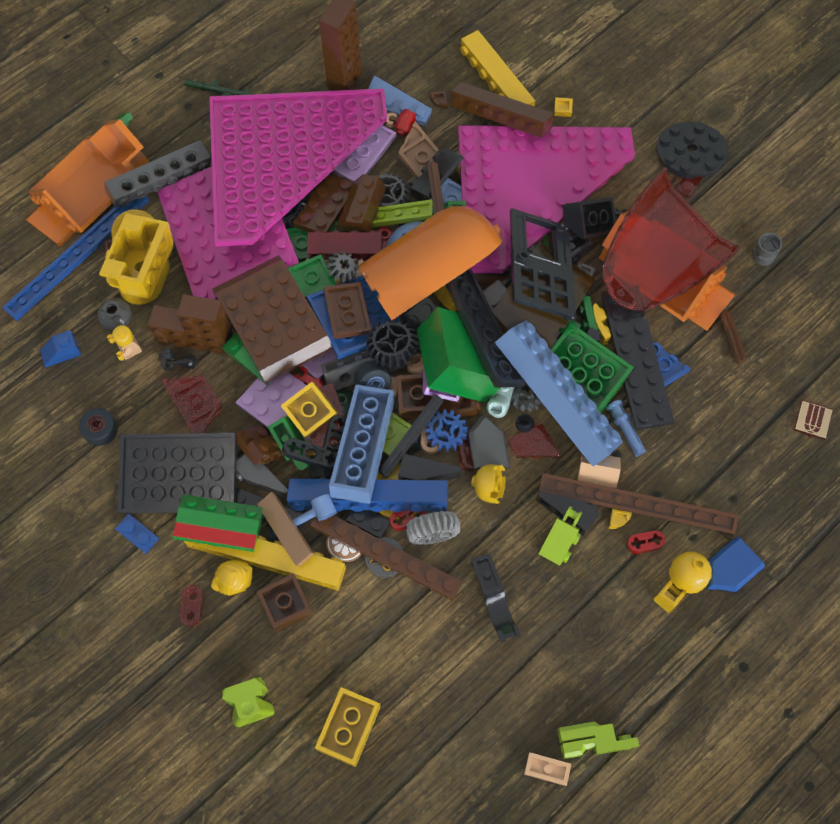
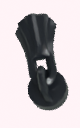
(188, 361)

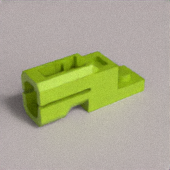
(601, 741)

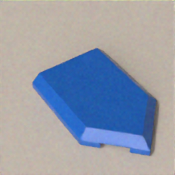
(733, 566)

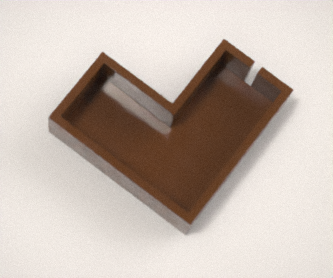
(196, 324)

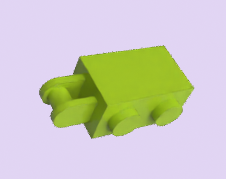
(561, 538)

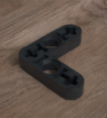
(321, 453)

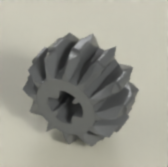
(349, 266)

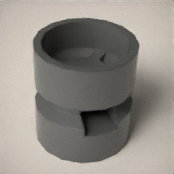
(766, 249)

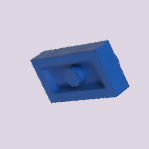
(137, 533)

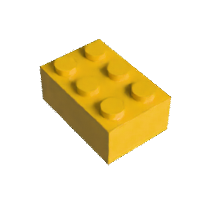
(348, 727)

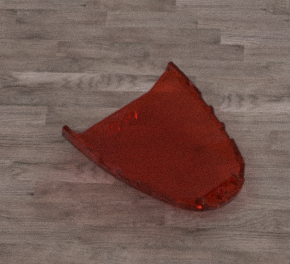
(661, 249)

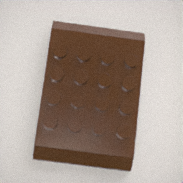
(273, 319)

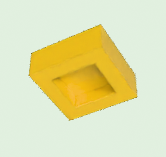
(563, 107)

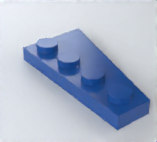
(669, 365)

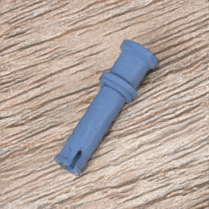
(622, 420)

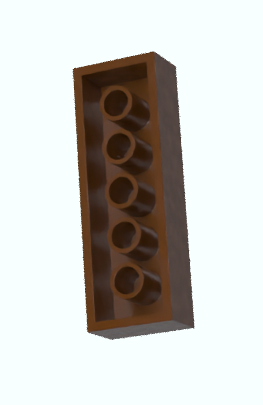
(341, 45)

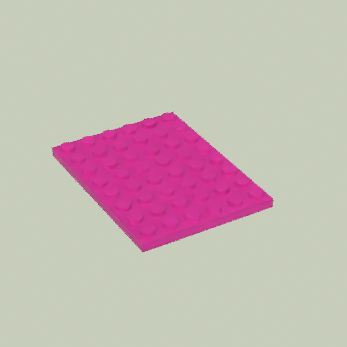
(191, 222)

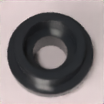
(524, 423)

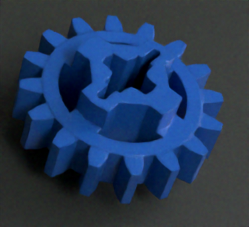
(451, 426)

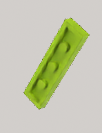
(403, 213)

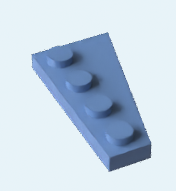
(397, 101)

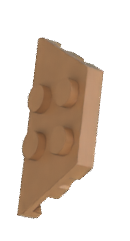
(418, 151)

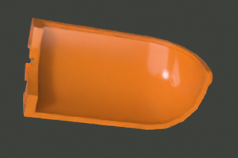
(429, 257)

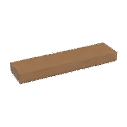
(285, 529)

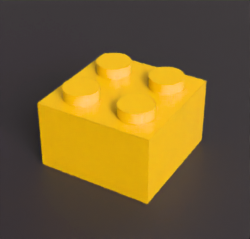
(309, 409)

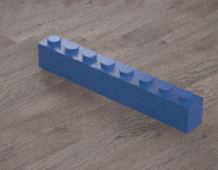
(387, 495)

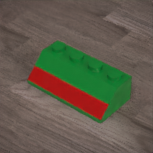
(218, 523)

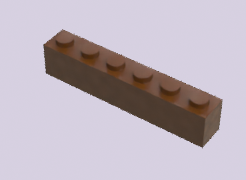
(501, 109)

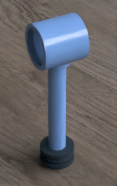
(321, 508)

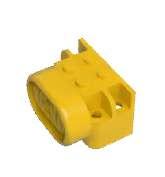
(139, 258)

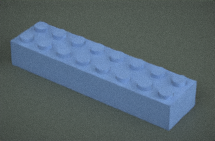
(559, 392)

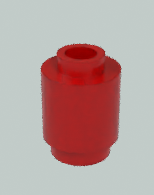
(405, 122)

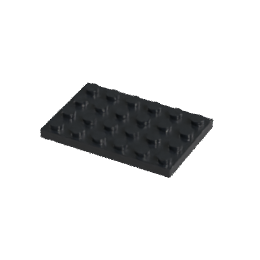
(163, 467)

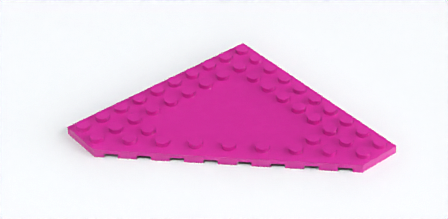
(278, 149)
(535, 175)

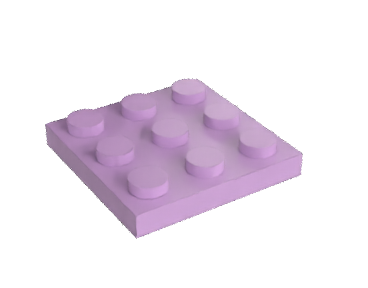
(265, 401)

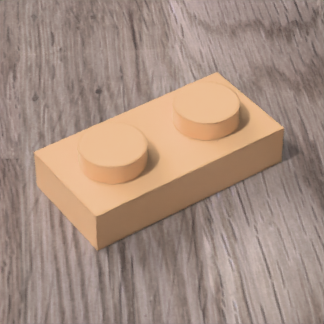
(547, 769)

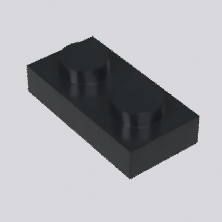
(369, 522)

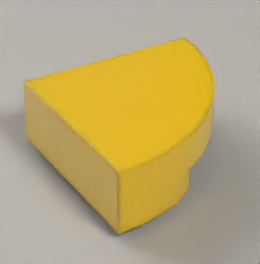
(618, 518)

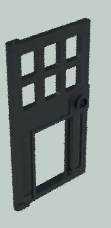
(557, 269)

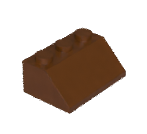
(362, 204)

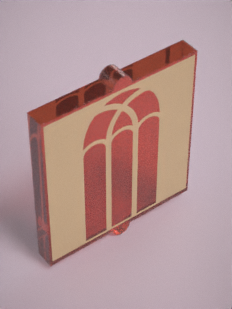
(813, 420)

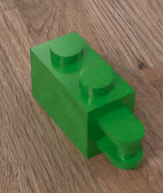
(284, 430)

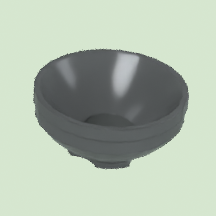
(120, 317)

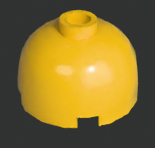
(489, 483)
(690, 572)

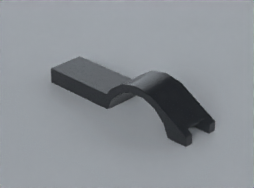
(494, 597)

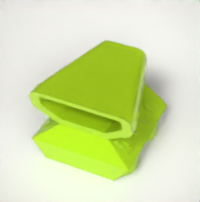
(248, 702)

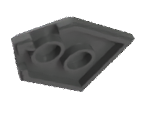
(487, 444)

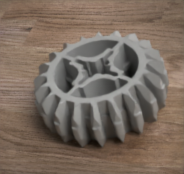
(433, 528)

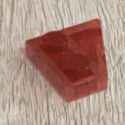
(533, 444)

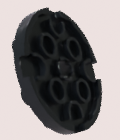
(704, 161)

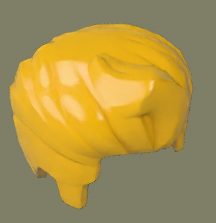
(232, 577)

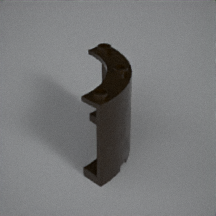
(546, 324)

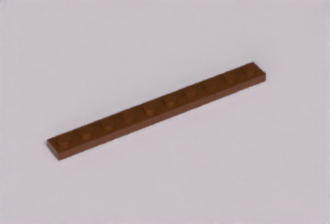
(639, 503)

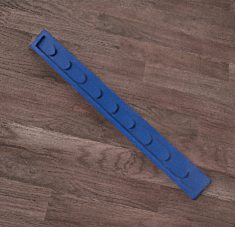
(67, 261)

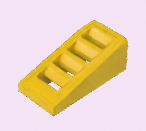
(666, 599)

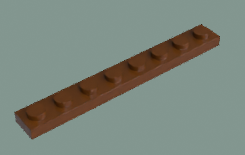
(388, 556)

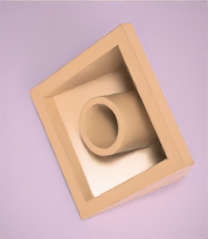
(604, 473)

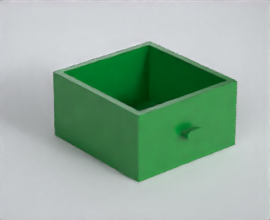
(451, 357)

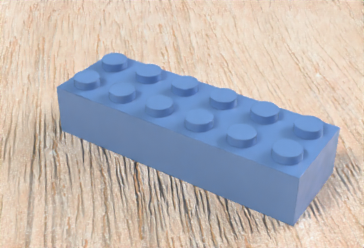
(362, 444)

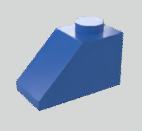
(60, 348)

